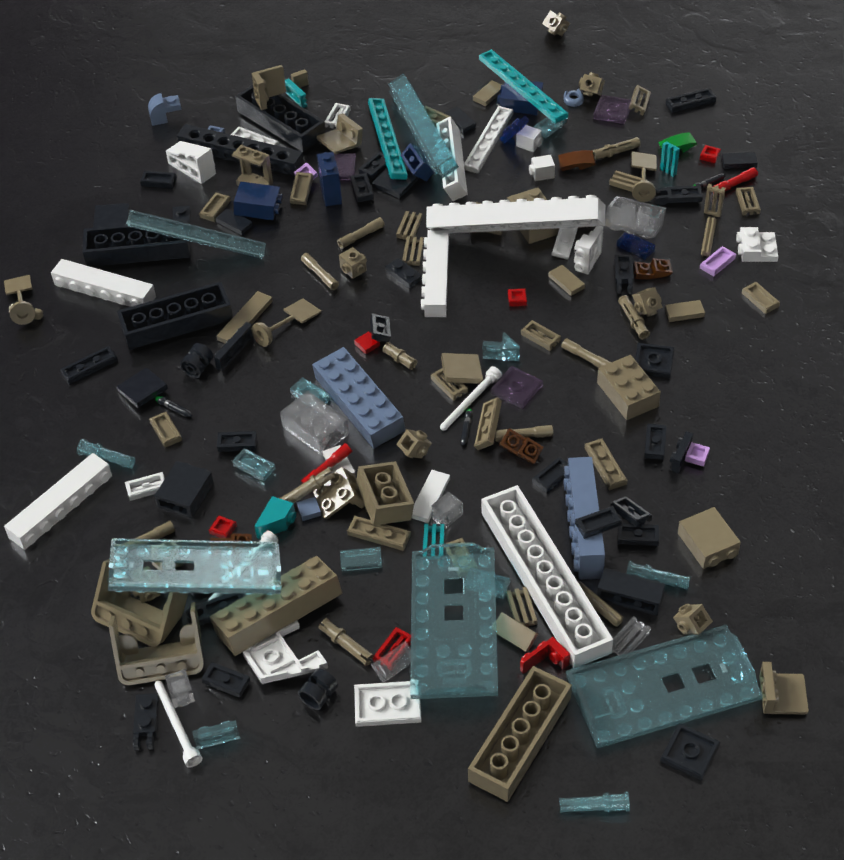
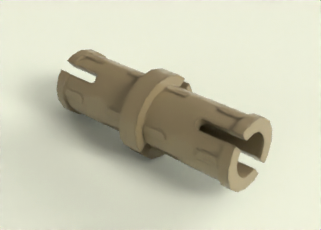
(400, 355)

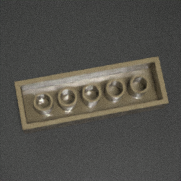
(262, 615)
(519, 733)

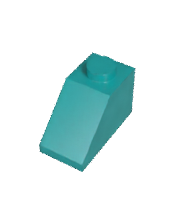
(275, 517)

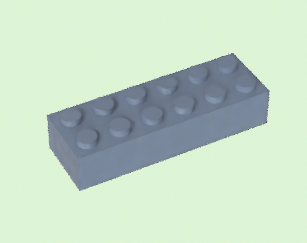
(359, 397)
(582, 501)

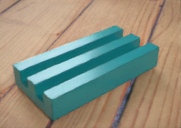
(295, 93)
(667, 157)
(434, 528)

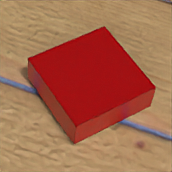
(710, 154)
(517, 297)
(365, 343)
(222, 527)

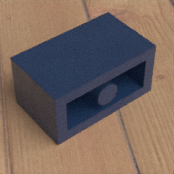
(417, 162)

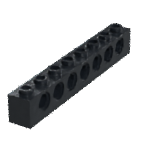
(224, 145)

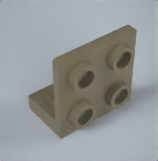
(268, 84)
(345, 137)
(338, 493)
(782, 692)

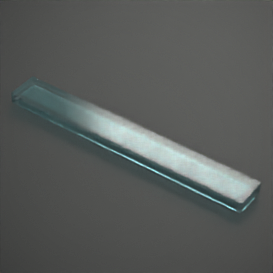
(196, 234)

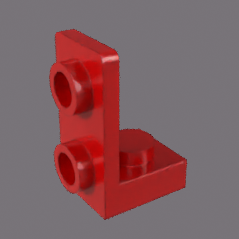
(550, 648)

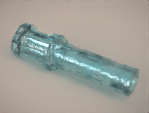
(87, 448)
(653, 574)
(607, 802)

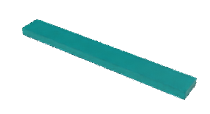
(523, 86)
(387, 138)

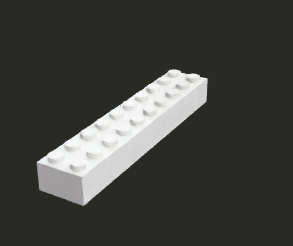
(517, 215)
(546, 577)

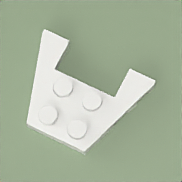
(275, 661)

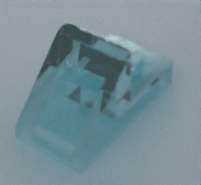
(504, 350)

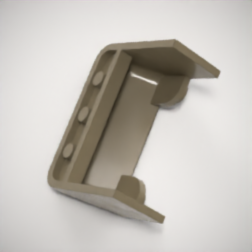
(133, 617)
(152, 663)

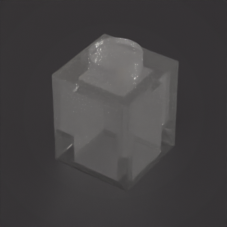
(447, 509)
(179, 688)

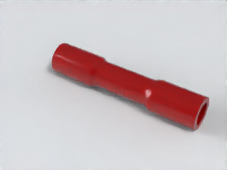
(743, 177)
(339, 455)

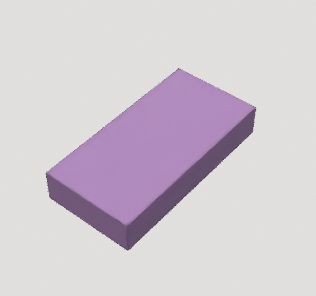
(718, 261)

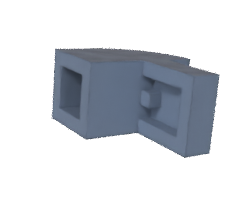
(160, 106)

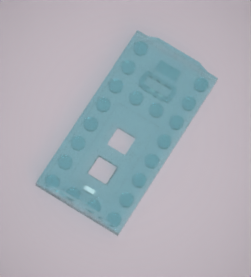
(218, 566)
(453, 655)
(628, 698)

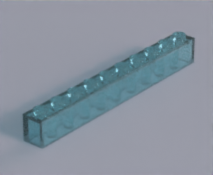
(422, 127)

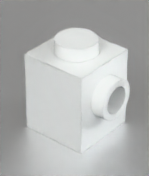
(529, 138)
(542, 168)

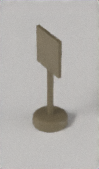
(643, 190)
(300, 310)
(21, 311)

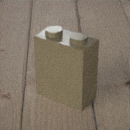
(709, 538)

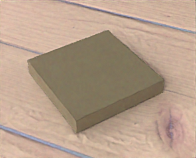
(461, 368)

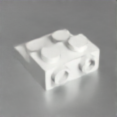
(756, 245)
(588, 250)

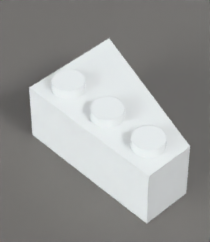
(192, 160)

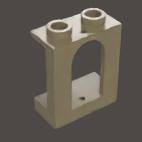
(249, 155)

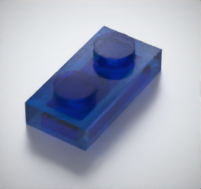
(515, 127)
(635, 245)

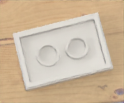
(385, 704)

